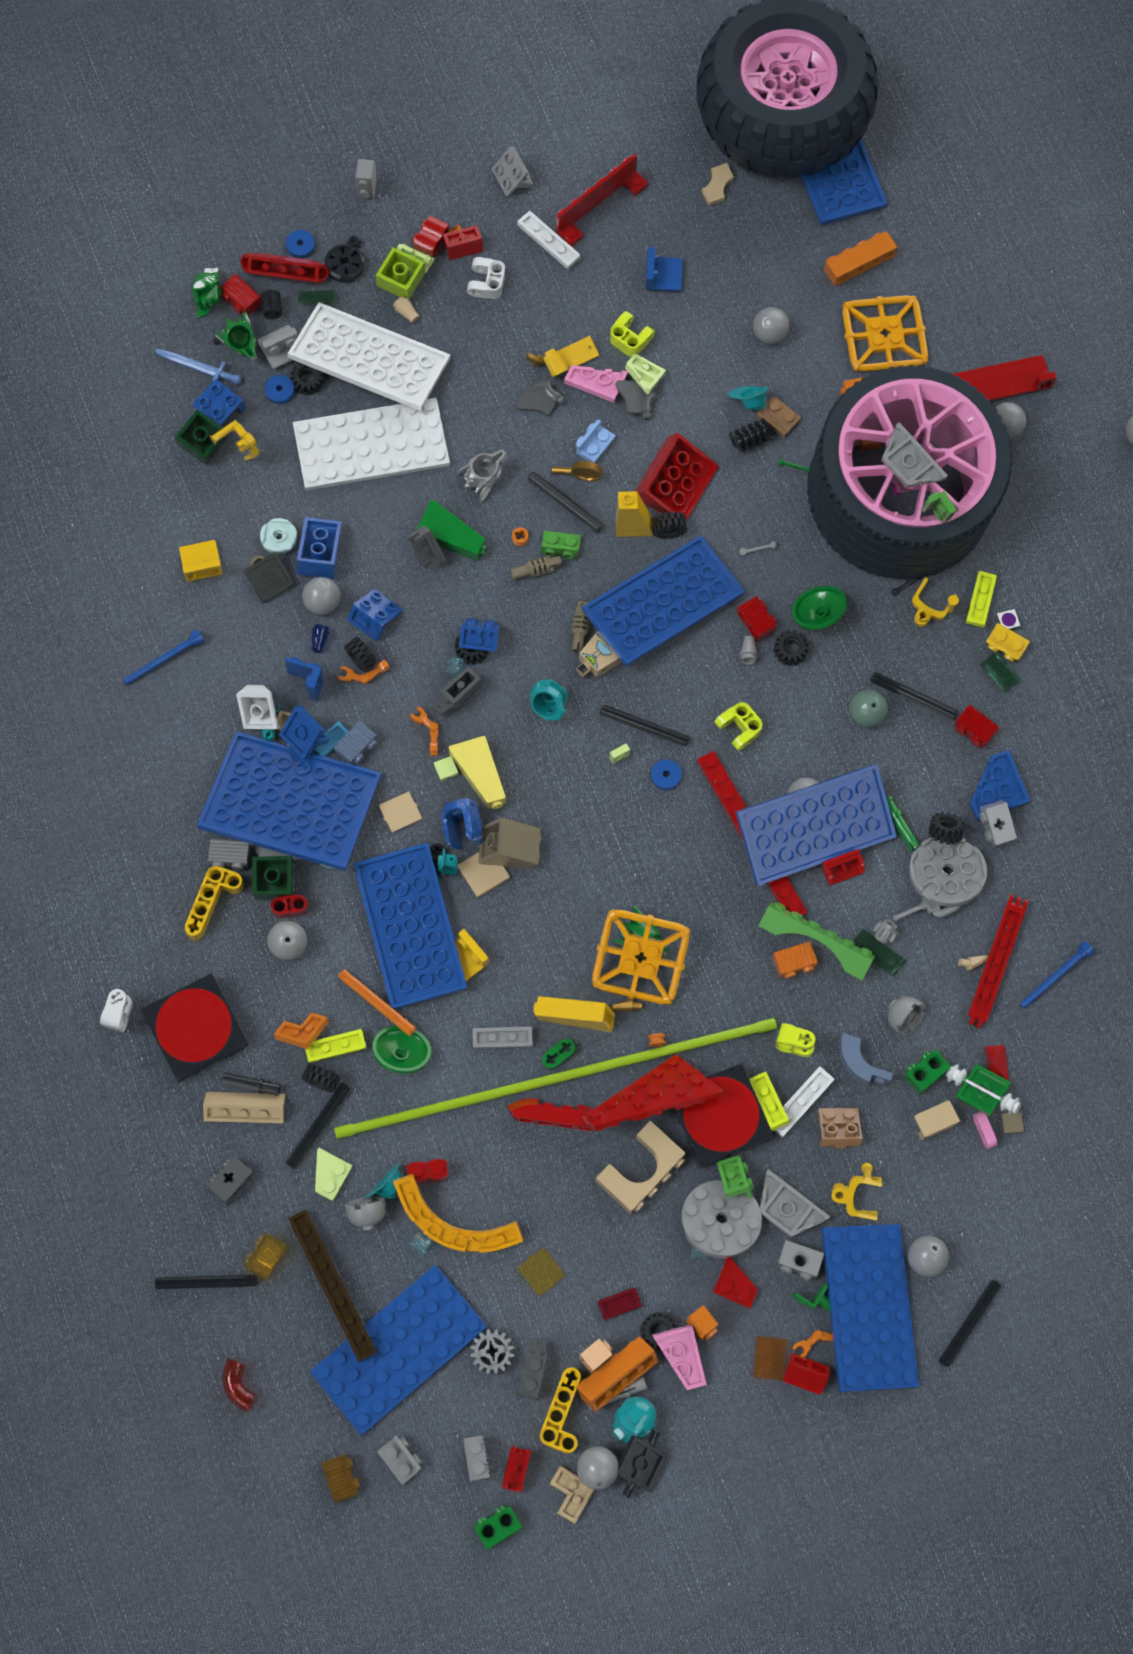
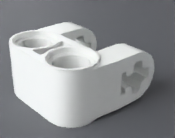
(484, 289)
(116, 1012)

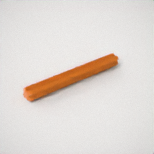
(377, 1002)

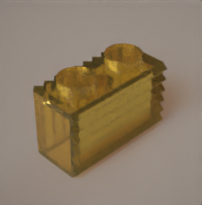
(265, 1257)

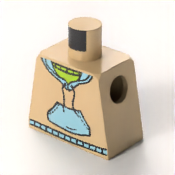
(597, 657)

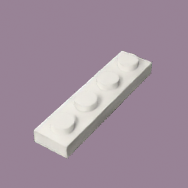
(548, 239)
(804, 1098)

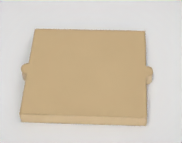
(400, 812)

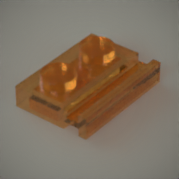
(769, 1358)

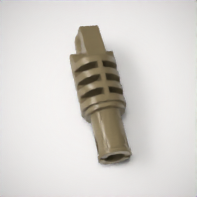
(536, 567)
(579, 627)

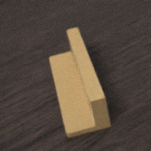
(243, 1107)

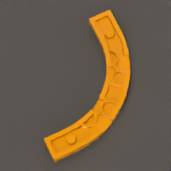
(449, 1235)

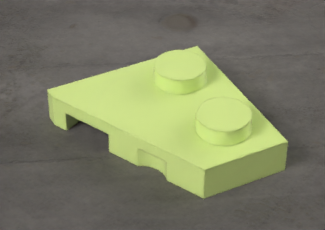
(644, 372)
(330, 1174)

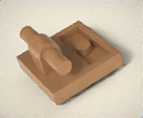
(839, 1127)

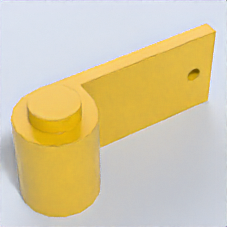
(574, 355)

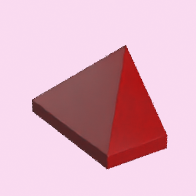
(997, 1061)

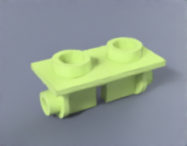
(417, 254)

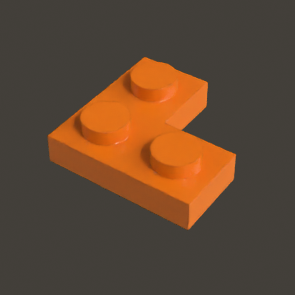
(302, 1035)

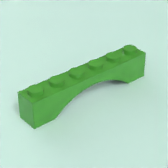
(853, 959)

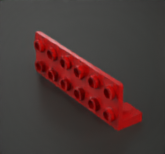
(605, 186)
(1010, 378)

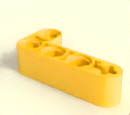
(210, 903)
(563, 1408)

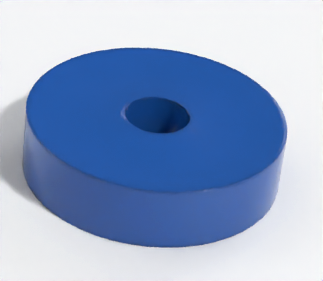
(297, 237)
(276, 382)
(669, 767)

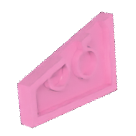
(595, 381)
(683, 1355)

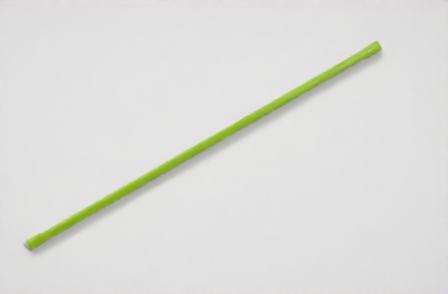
(758, 1027)

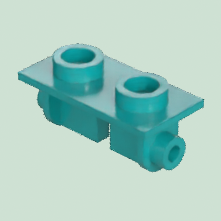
(447, 864)

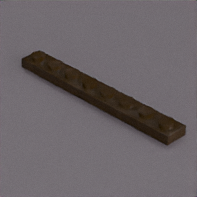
(332, 1286)

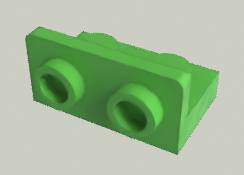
(942, 506)
(560, 544)
(734, 1178)

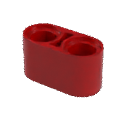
(289, 910)

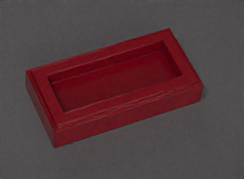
(619, 1303)

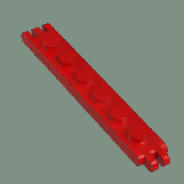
(997, 961)

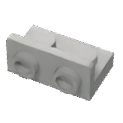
(400, 1460)

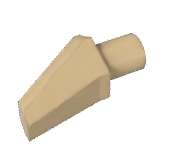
(972, 962)

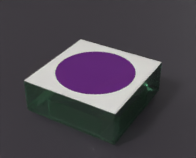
(1008, 619)

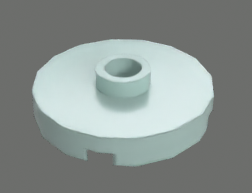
(275, 528)

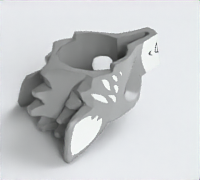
(483, 472)

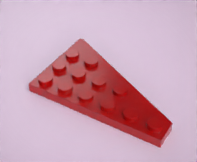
(663, 1088)

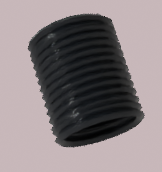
(271, 304)

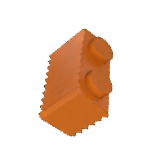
(794, 960)
(703, 1323)

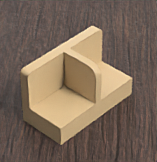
(936, 1120)

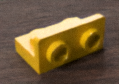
(1007, 642)

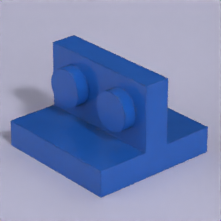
(303, 732)

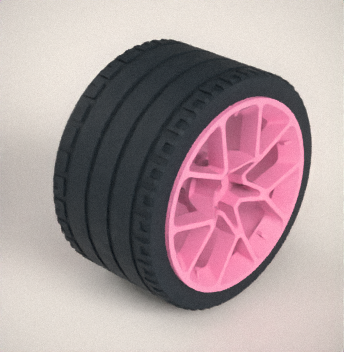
(934, 409)

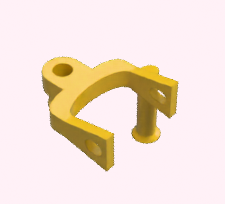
(247, 439)
(928, 612)
(847, 1192)

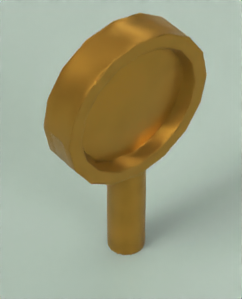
(581, 470)

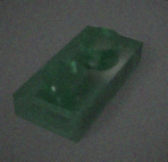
(323, 296)
(1000, 672)

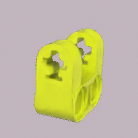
(628, 336)
(742, 722)
(793, 1040)

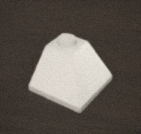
(257, 708)

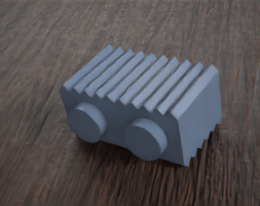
(356, 743)

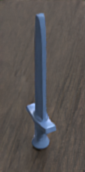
(216, 372)

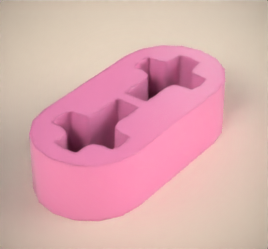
(985, 1130)

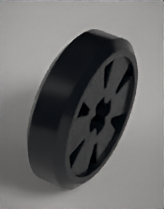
(345, 272)

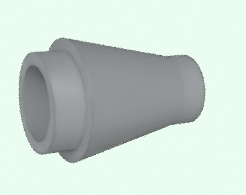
(748, 651)

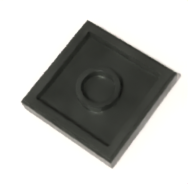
(269, 577)

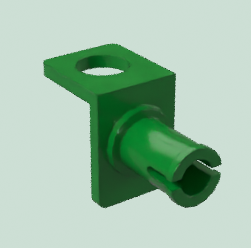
(818, 1299)

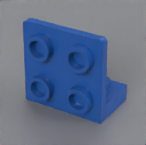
(663, 272)
(218, 402)
(373, 614)
(479, 634)
(310, 672)

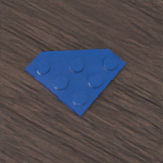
(999, 783)

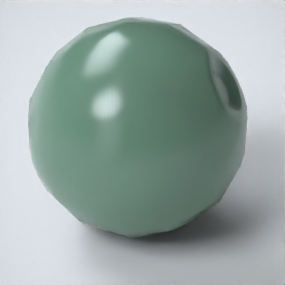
(868, 708)

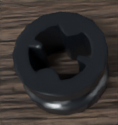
(432, 849)

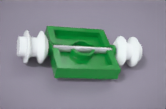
(983, 1090)

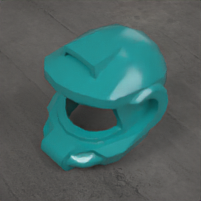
(548, 696)
(634, 1418)

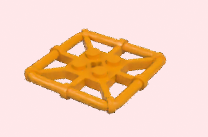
(891, 324)
(647, 967)

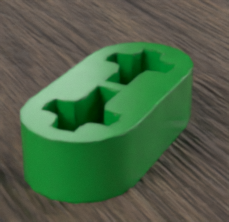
(561, 1057)

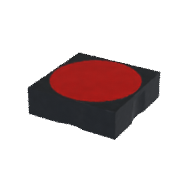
(194, 1027)
(725, 1123)

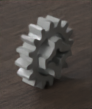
(502, 1349)

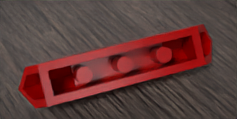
(284, 267)
(546, 1114)

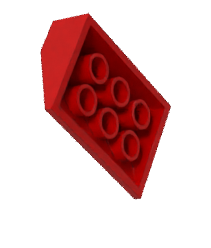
(676, 477)

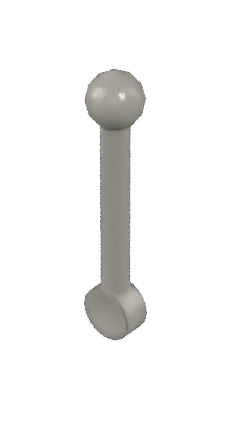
(743, 551)

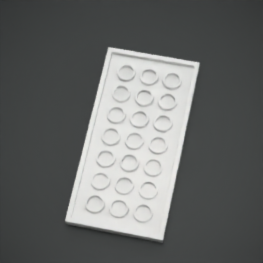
(369, 356)
(370, 444)

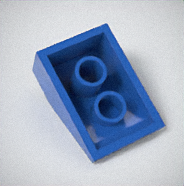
(319, 547)

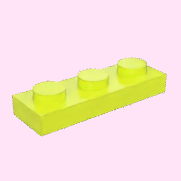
(981, 599)
(336, 1046)
(769, 1101)

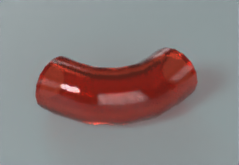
(234, 1385)

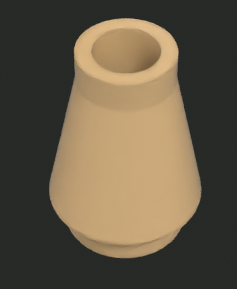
(405, 308)

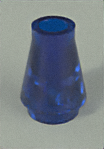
(319, 637)

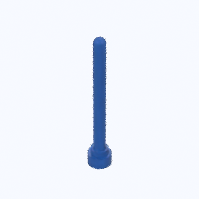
(194, 639)
(1084, 951)

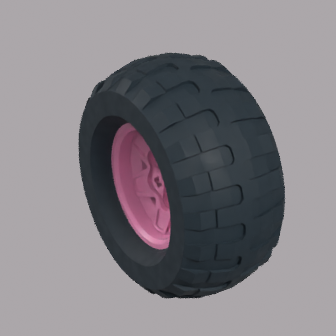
(792, 51)

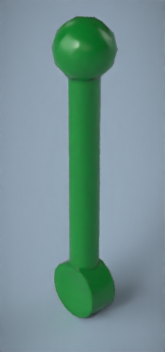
(781, 462)

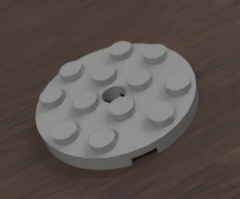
(939, 887)
(717, 1238)

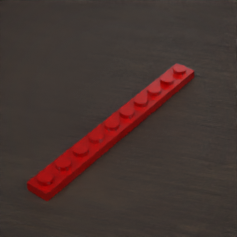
(733, 802)

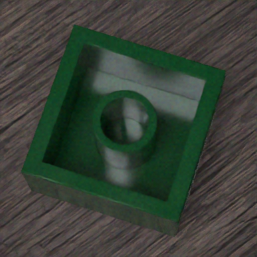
(196, 439)
(273, 877)

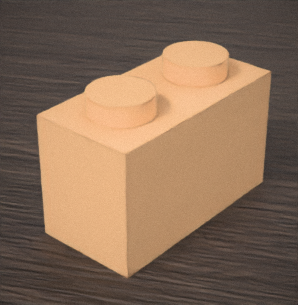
(596, 1355)

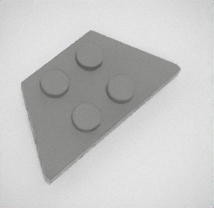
(910, 461)
(787, 1207)

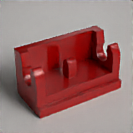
(463, 242)
(843, 867)
(806, 1374)
(516, 1469)

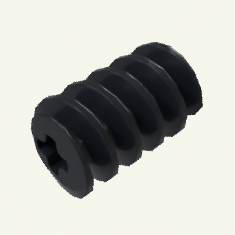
(749, 434)

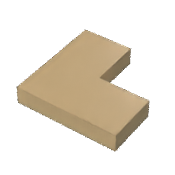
(576, 1492)

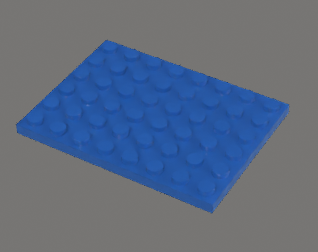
(289, 802)

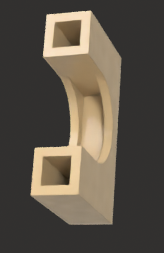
(632, 1194)

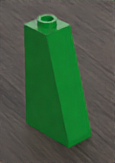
(452, 532)

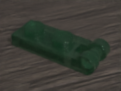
(881, 952)

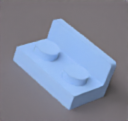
(594, 442)

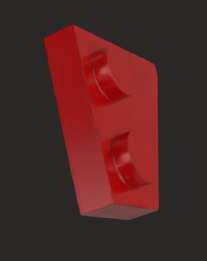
(735, 1285)

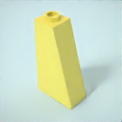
(478, 767)

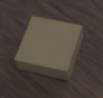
(1012, 1123)

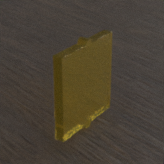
(541, 1271)

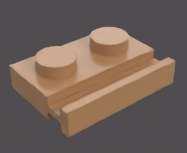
(779, 416)

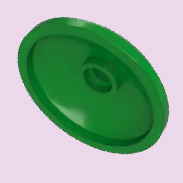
(819, 607)
(401, 1052)

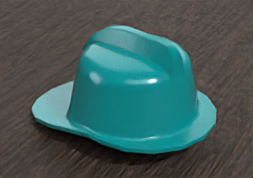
(751, 397)
(386, 1186)

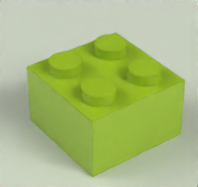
(400, 273)

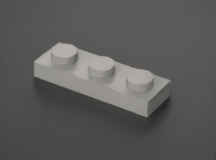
(502, 1037)

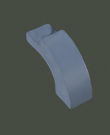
(855, 1064)

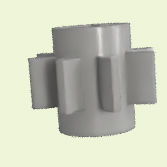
(885, 931)

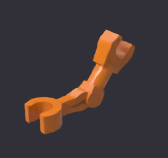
(364, 679)
(433, 727)
(816, 1336)

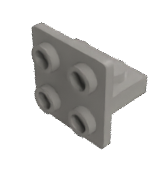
(511, 172)
(277, 345)

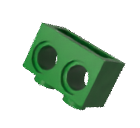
(929, 1074)
(500, 1532)

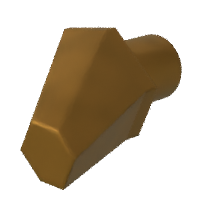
(537, 360)
(627, 1005)

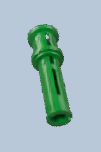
(901, 825)

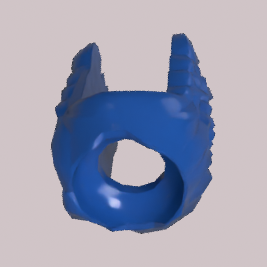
(456, 811)

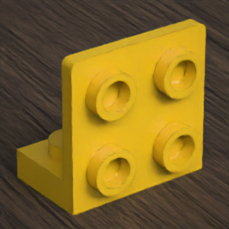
(200, 560)
(470, 955)

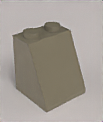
(510, 844)

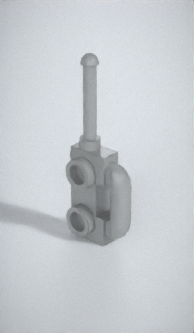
(931, 909)

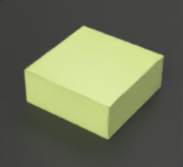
(619, 753)
(446, 768)

